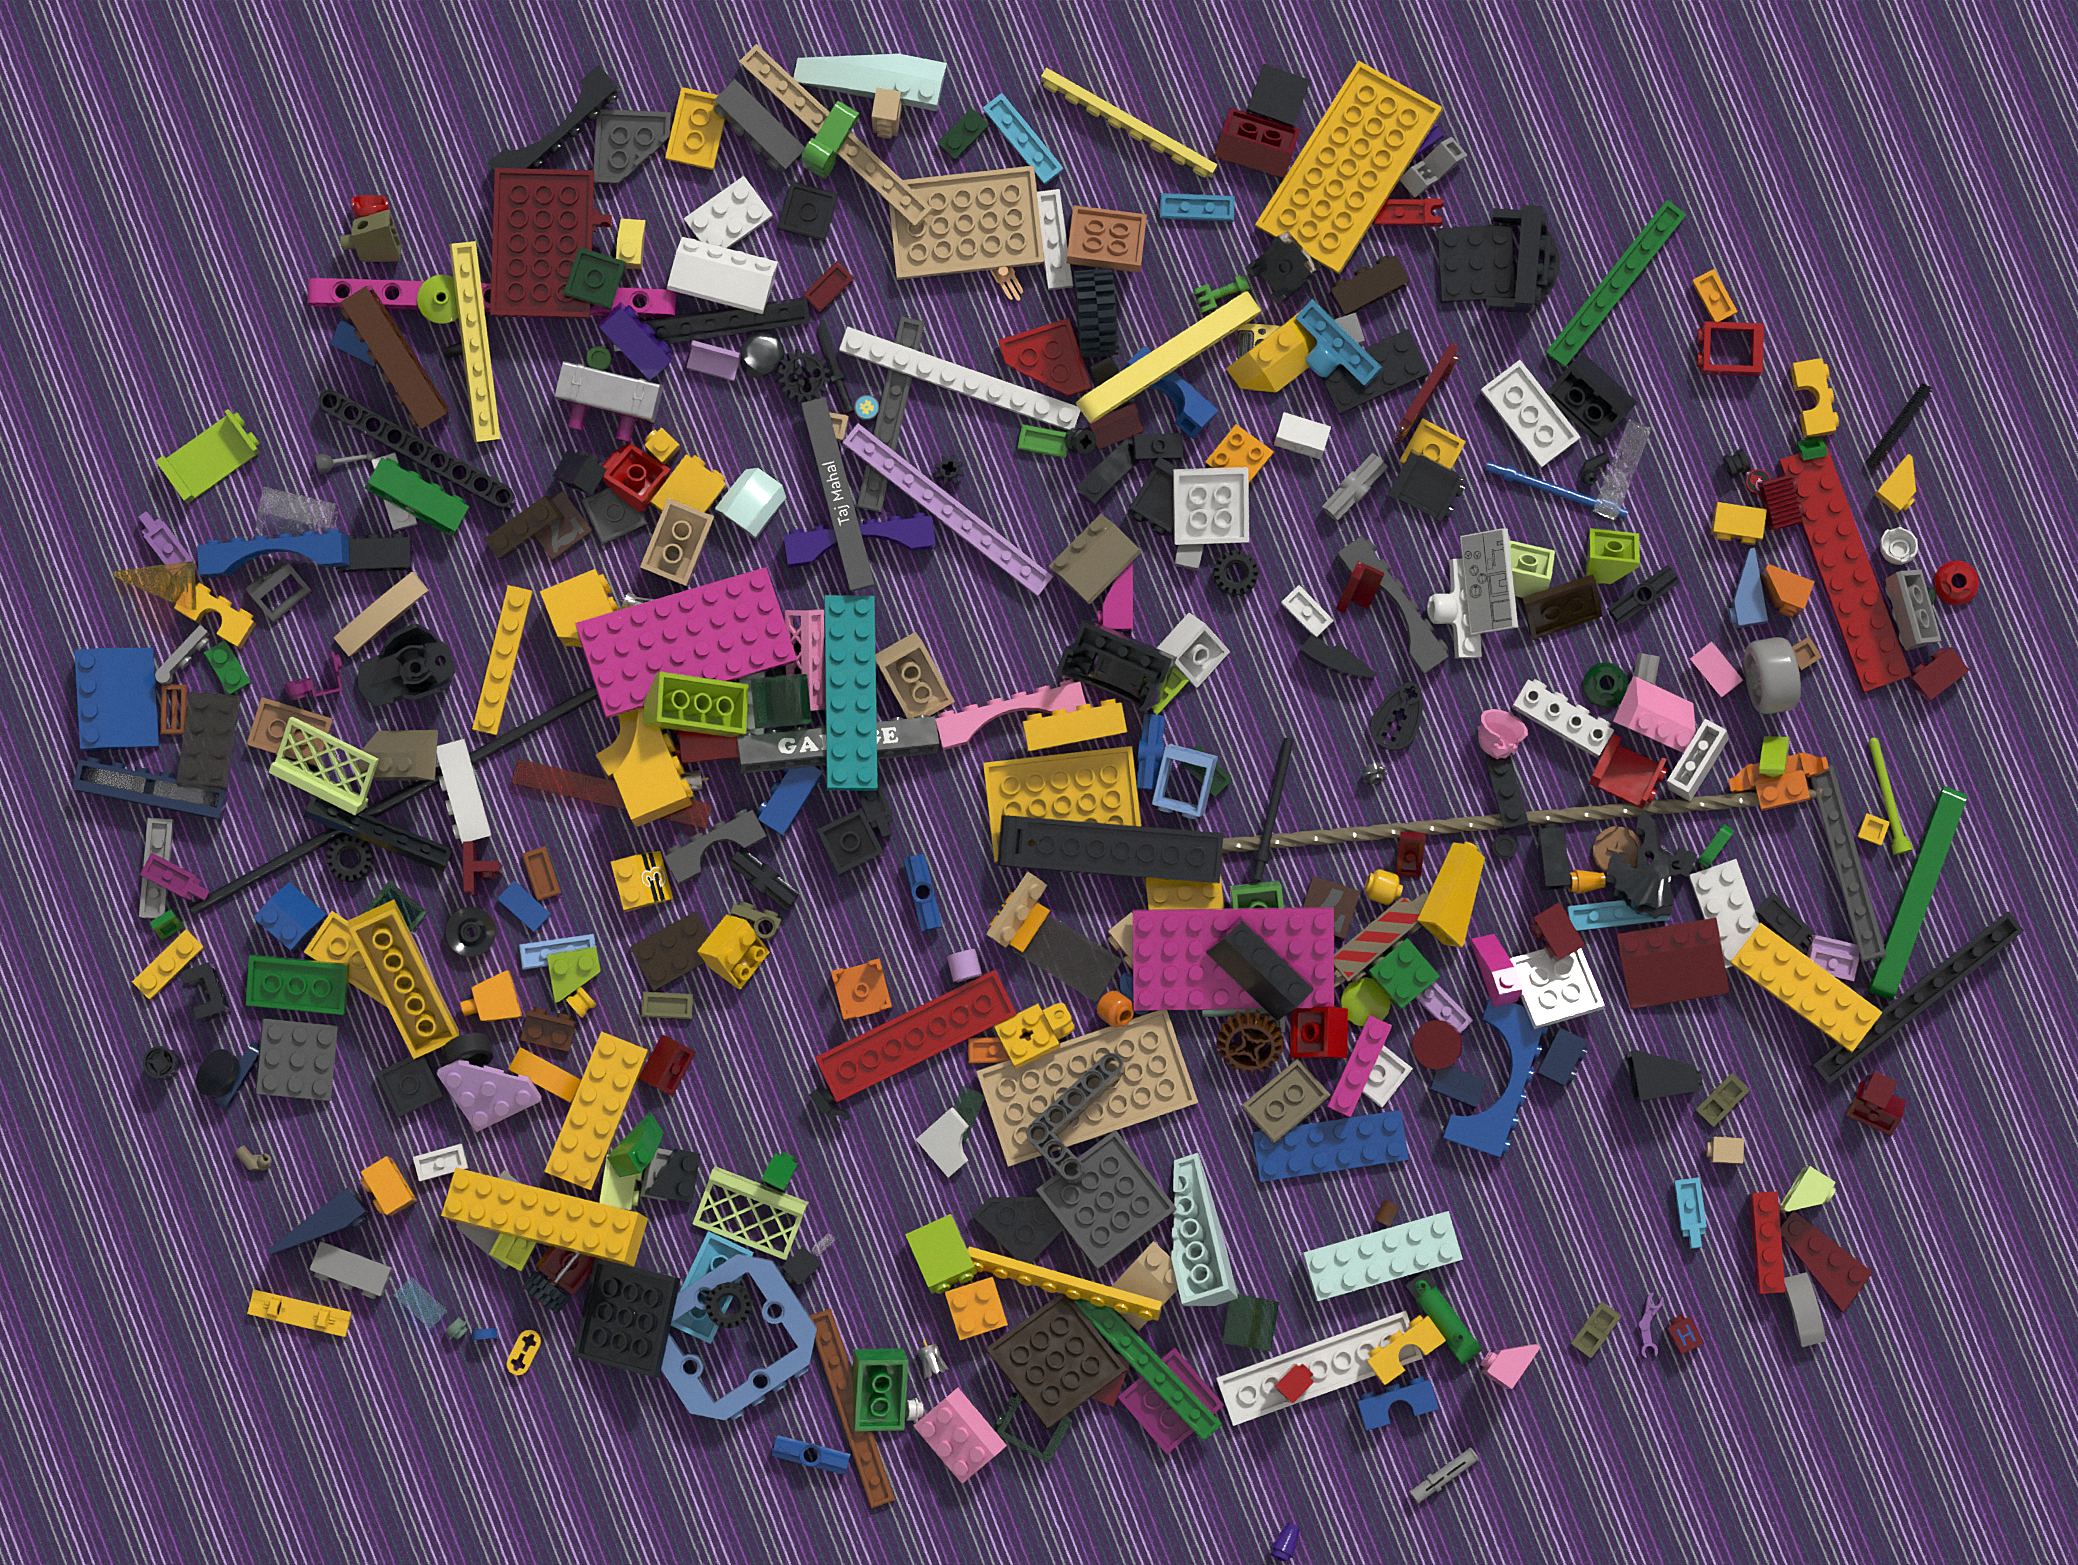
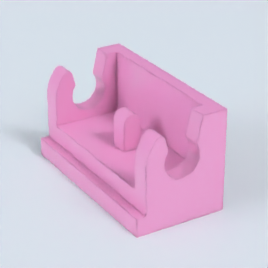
(1716, 669)

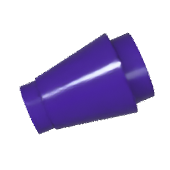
(1285, 1543)

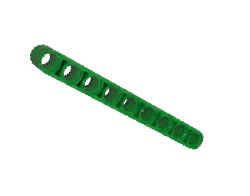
(1918, 892)

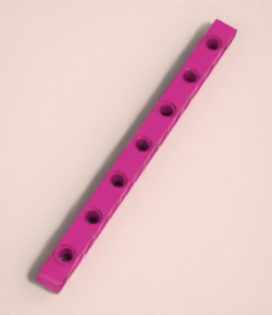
(324, 291)

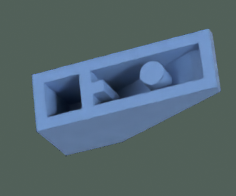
(1748, 600)

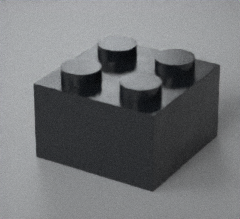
(850, 842)

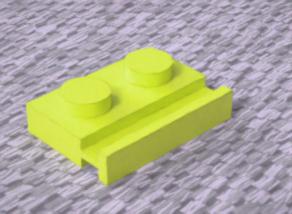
(513, 1251)

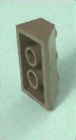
(1094, 559)
(402, 755)

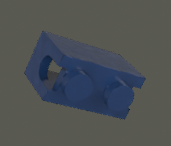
(1561, 1057)

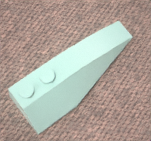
(860, 75)
(1198, 1241)

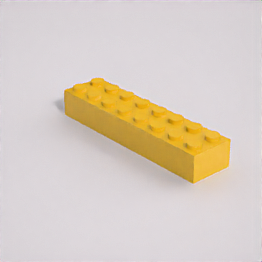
(544, 1217)

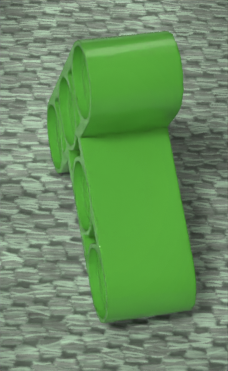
(821, 152)

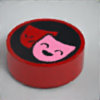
(1754, 477)

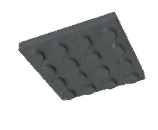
(1111, 1203)

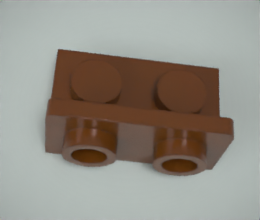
(548, 1030)

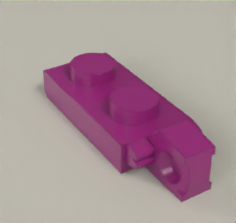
(173, 878)

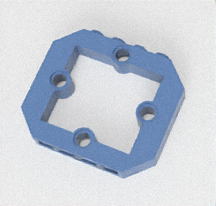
(793, 1316)

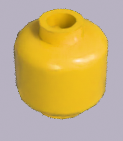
(1383, 887)

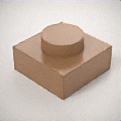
(1806, 653)

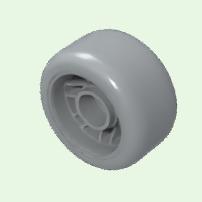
(1772, 675)

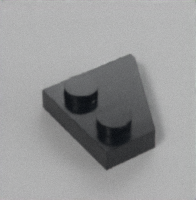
(677, 1177)

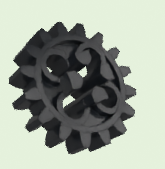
(791, 367)

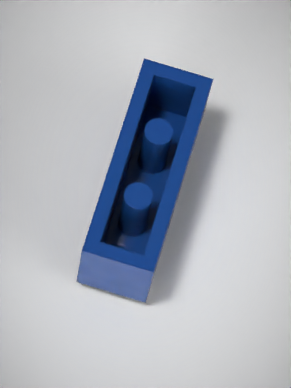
(788, 798)

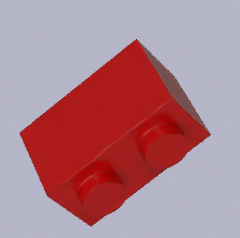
(1294, 1382)

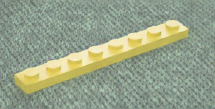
(1136, 128)
(474, 341)

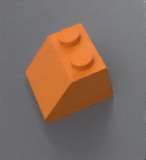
(1786, 589)

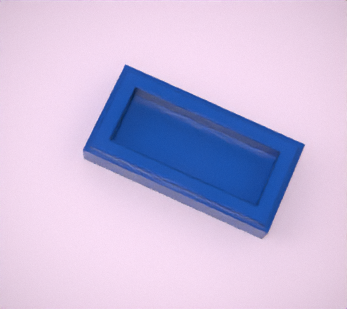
(524, 906)

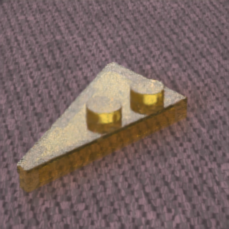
(170, 581)

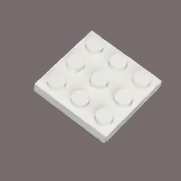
(1211, 505)
(1556, 989)

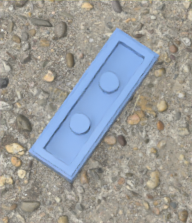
(535, 954)

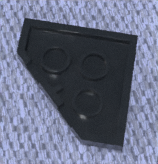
(1019, 1224)

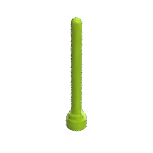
(1900, 842)

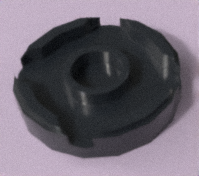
(217, 1073)

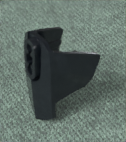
(391, 675)

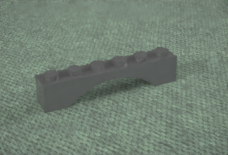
(1424, 648)

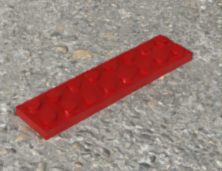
(915, 1036)

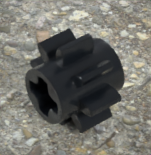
(953, 475)

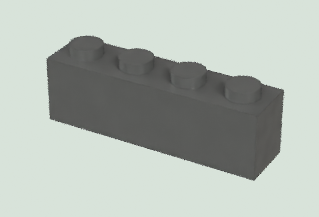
(757, 126)

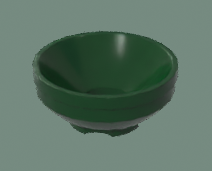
(1596, 694)

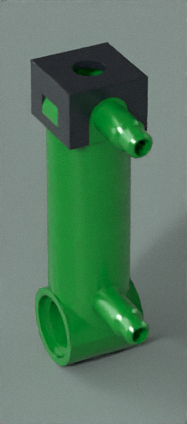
(1435, 1306)

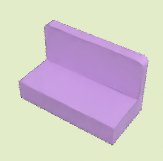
(713, 361)

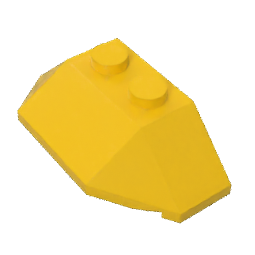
(1274, 359)

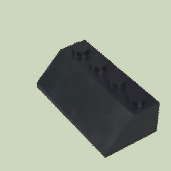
(1260, 969)

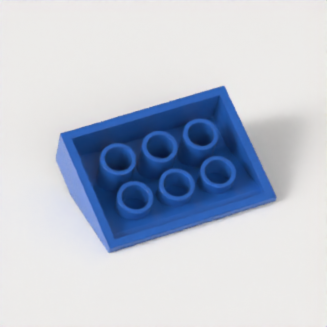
(116, 698)

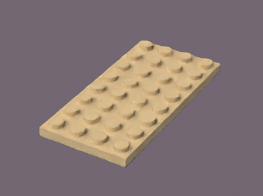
(1151, 1085)

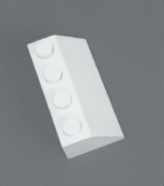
(722, 275)

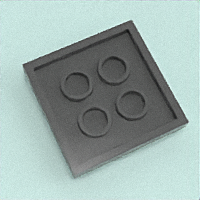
(296, 1059)

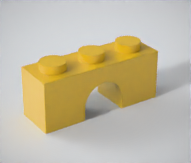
(1813, 376)
(235, 625)
(1385, 1360)

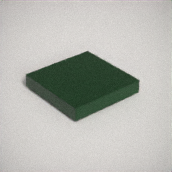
(594, 278)

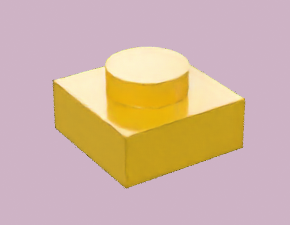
(1873, 829)

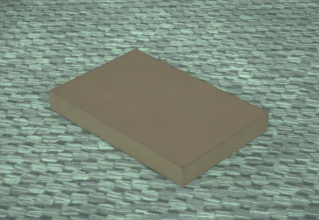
(1285, 1101)

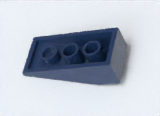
(336, 1216)

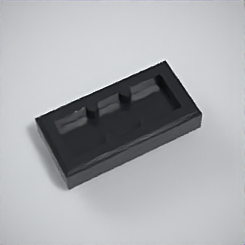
(1157, 445)

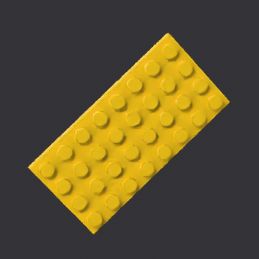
(1350, 166)

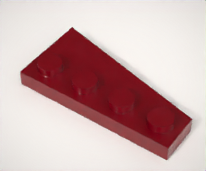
(1829, 1264)

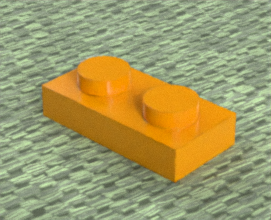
(1714, 296)

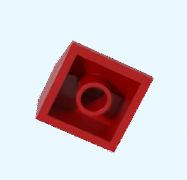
(1319, 1033)

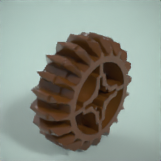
(1234, 1051)

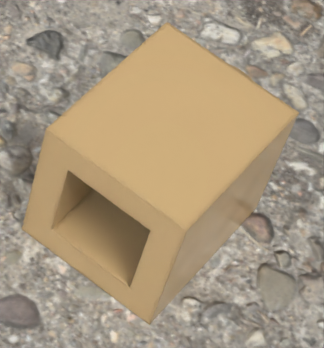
(1725, 1150)

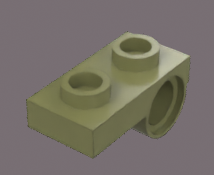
(747, 912)

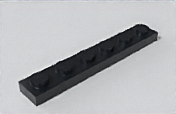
(379, 833)

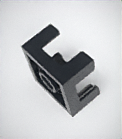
(1284, 267)
(208, 974)

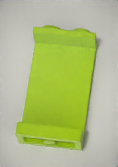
(209, 457)

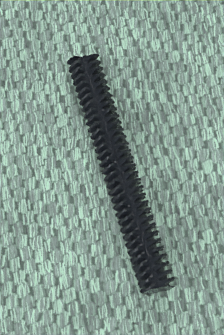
(1898, 425)

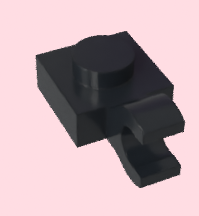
(825, 1102)

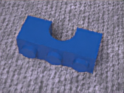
(1375, 1407)

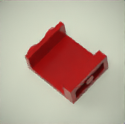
(1627, 774)

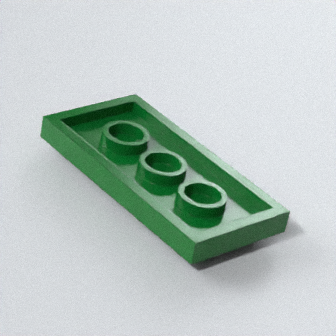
(297, 984)

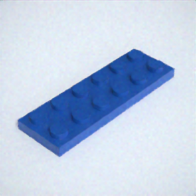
(1332, 1146)

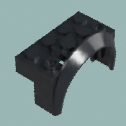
(1533, 241)
(1120, 666)

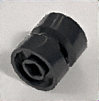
(161, 1063)

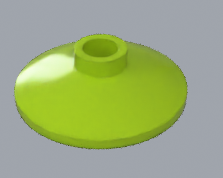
(430, 307)

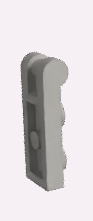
(181, 656)

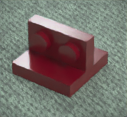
(473, 868)

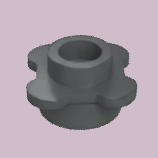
(1374, 773)

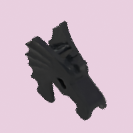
(1646, 886)

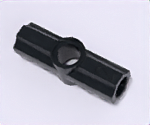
(1630, 603)
(764, 878)

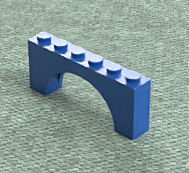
(1489, 1130)

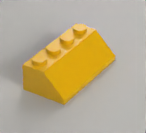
(1074, 726)

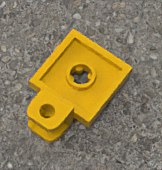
(1046, 1027)

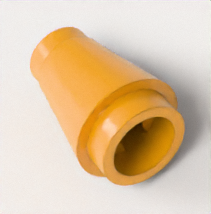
(1586, 881)

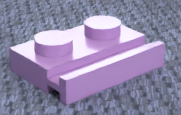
(1835, 956)

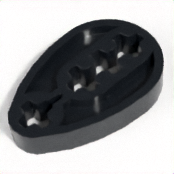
(1384, 714)

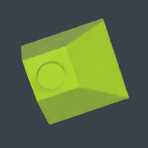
(1611, 554)

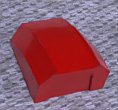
(635, 476)

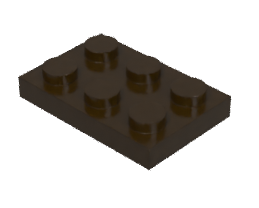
(1562, 607)
(671, 951)

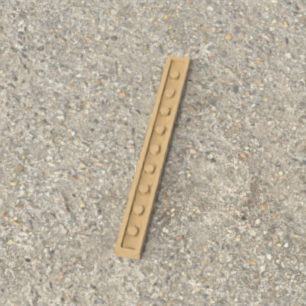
(853, 150)

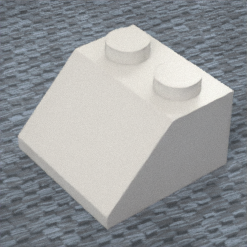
(1196, 649)

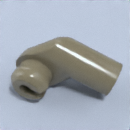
(253, 1162)

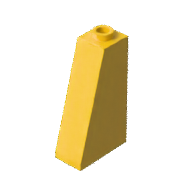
(1453, 895)

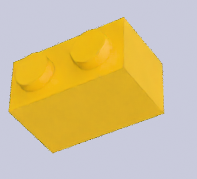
(1738, 523)

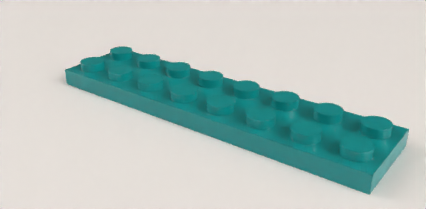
(850, 693)

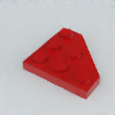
(1048, 356)

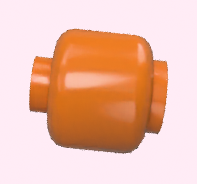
(1115, 1009)

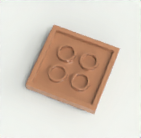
(1106, 238)

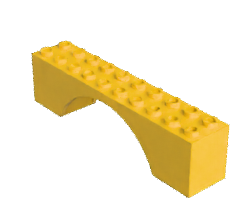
(649, 774)

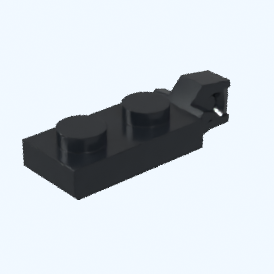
(877, 809)

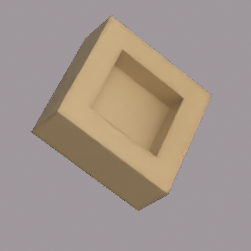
(840, 425)

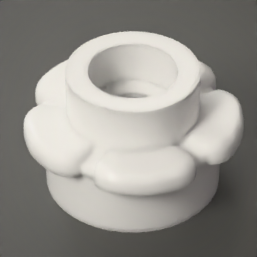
(913, 1410)

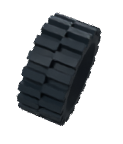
(1096, 312)

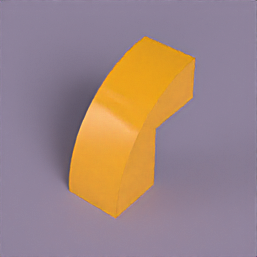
(545, 1074)

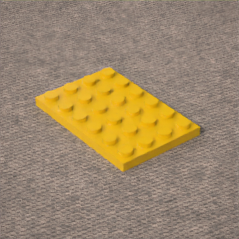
(1067, 786)

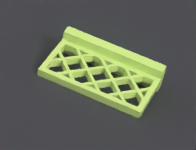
(322, 785)
(757, 1192)

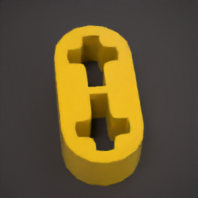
(529, 1355)

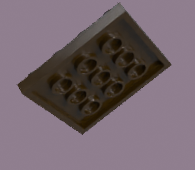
(1055, 1360)

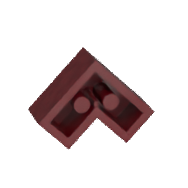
(1557, 932)

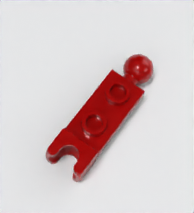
(1410, 212)

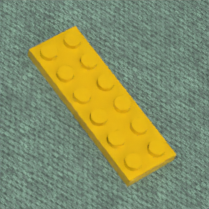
(1806, 987)

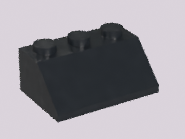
(1591, 398)

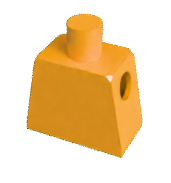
(494, 999)

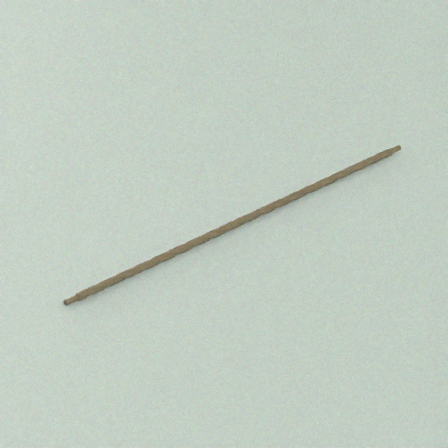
(1491, 822)

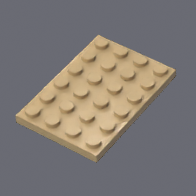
(974, 224)

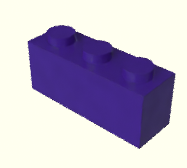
(636, 340)

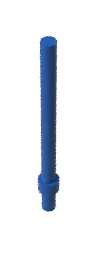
(1510, 473)

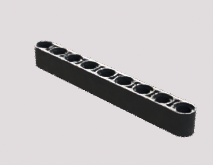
(404, 448)

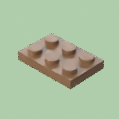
(271, 724)

